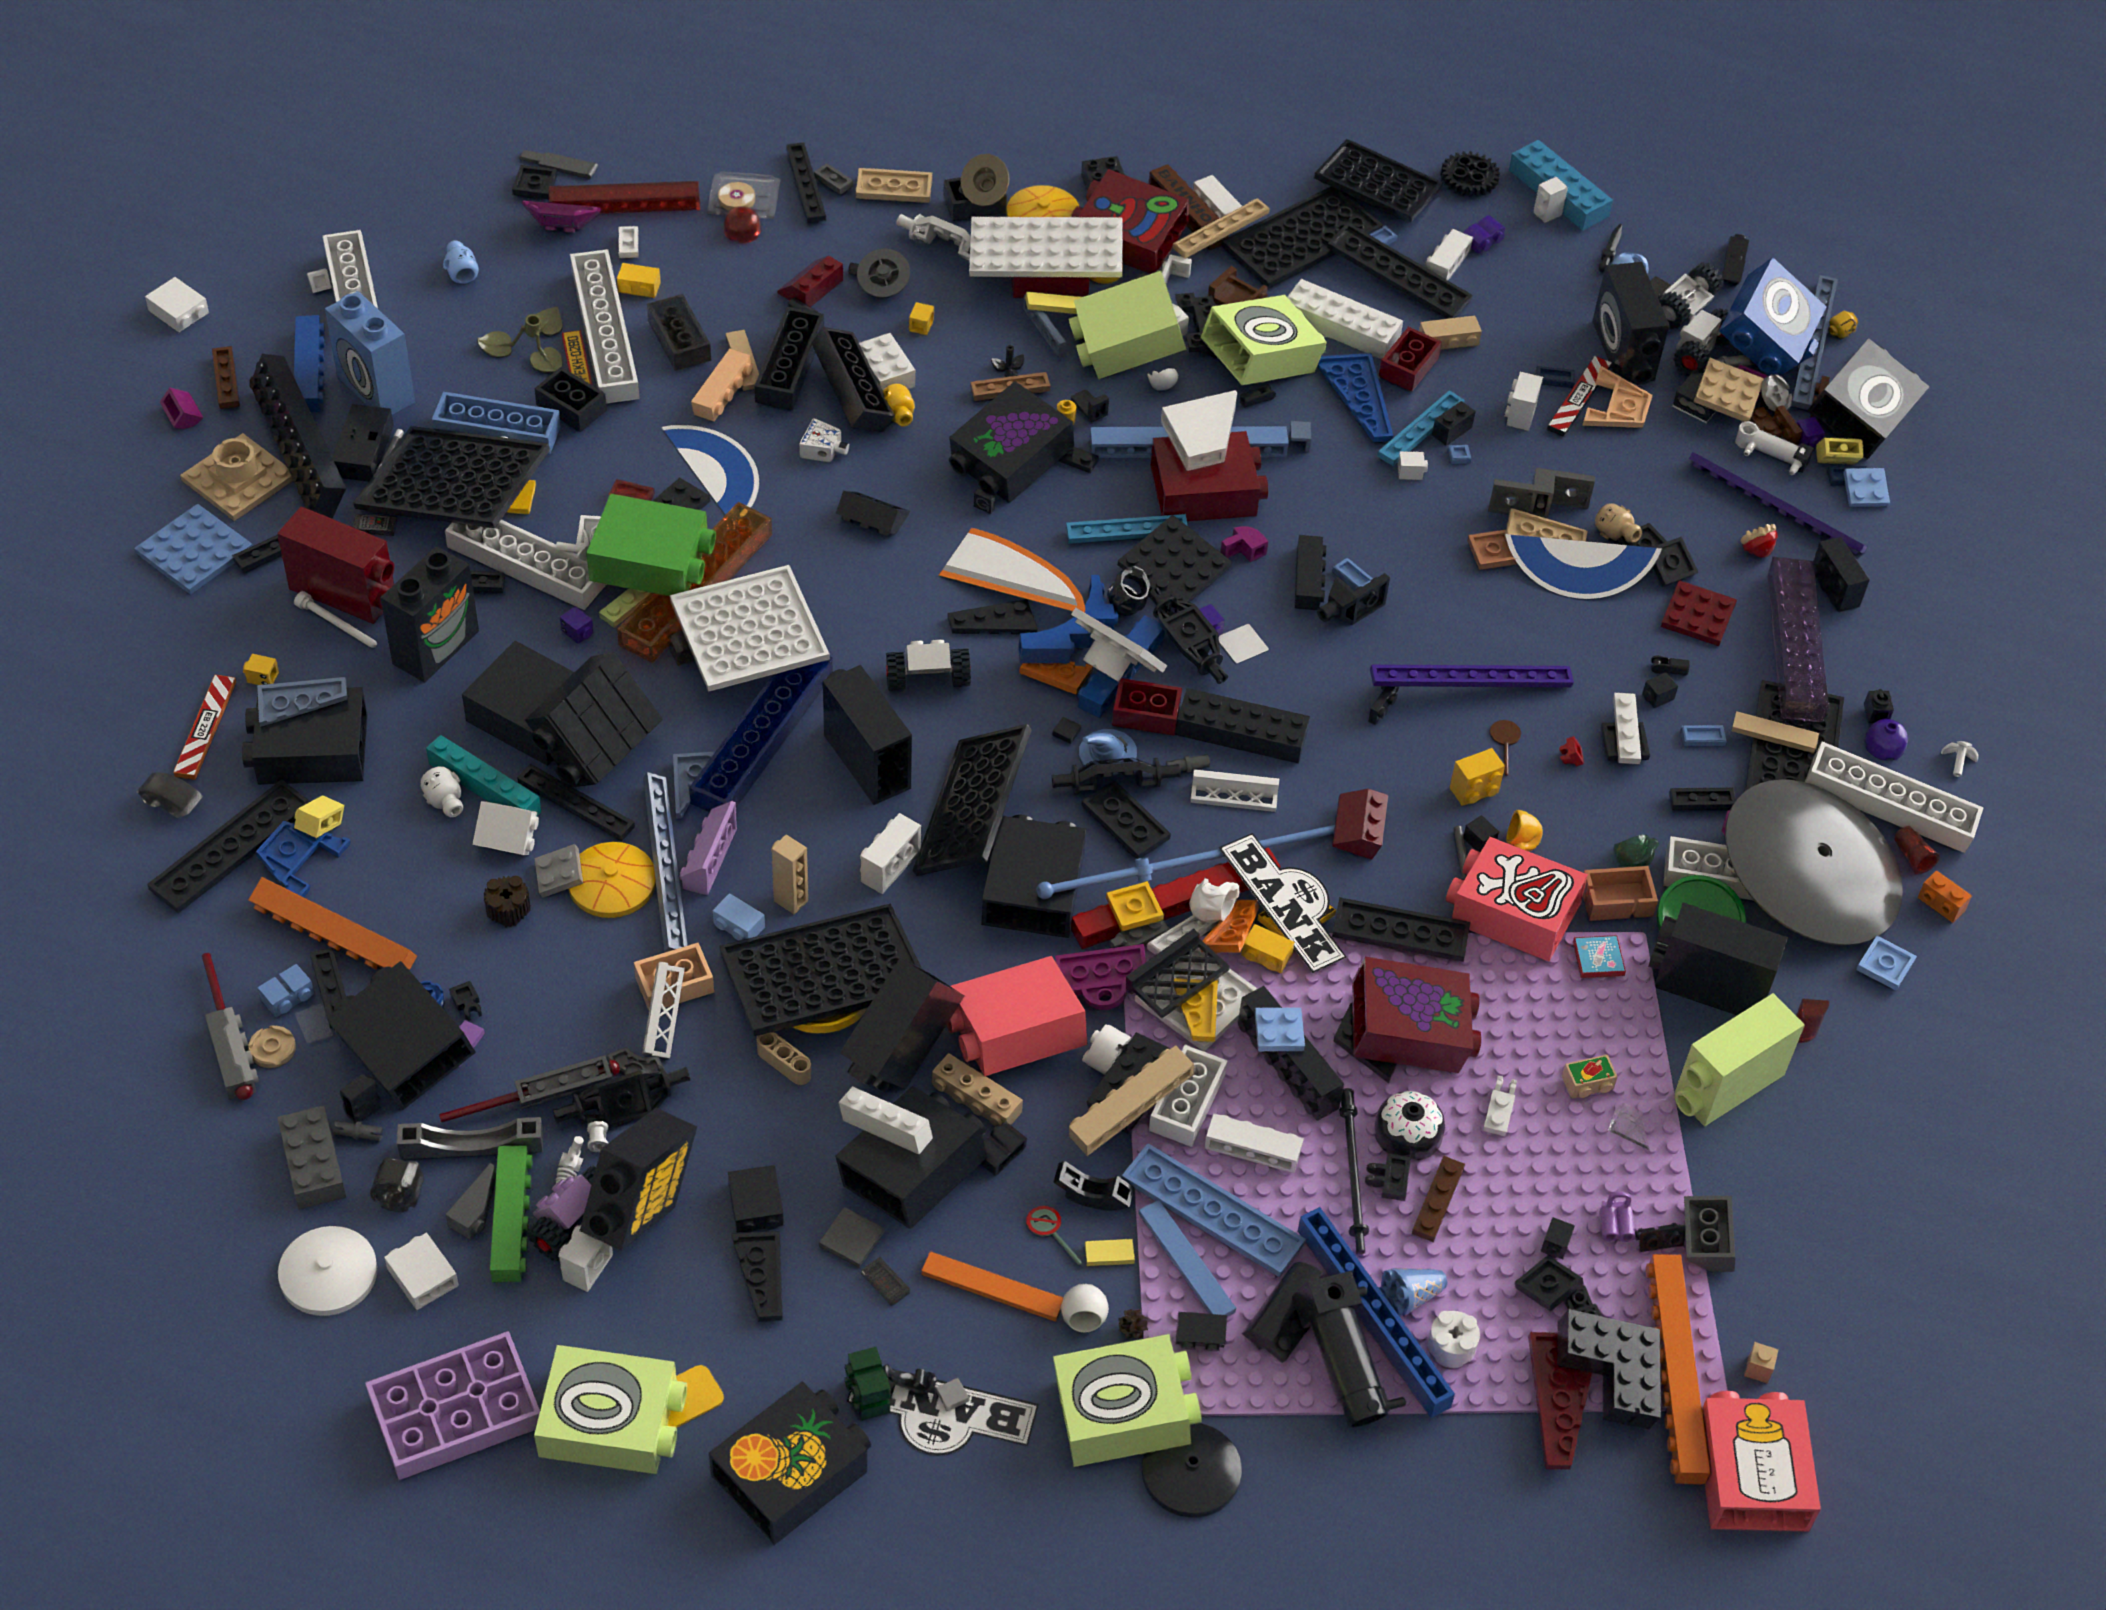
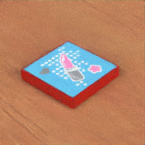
(1599, 956)

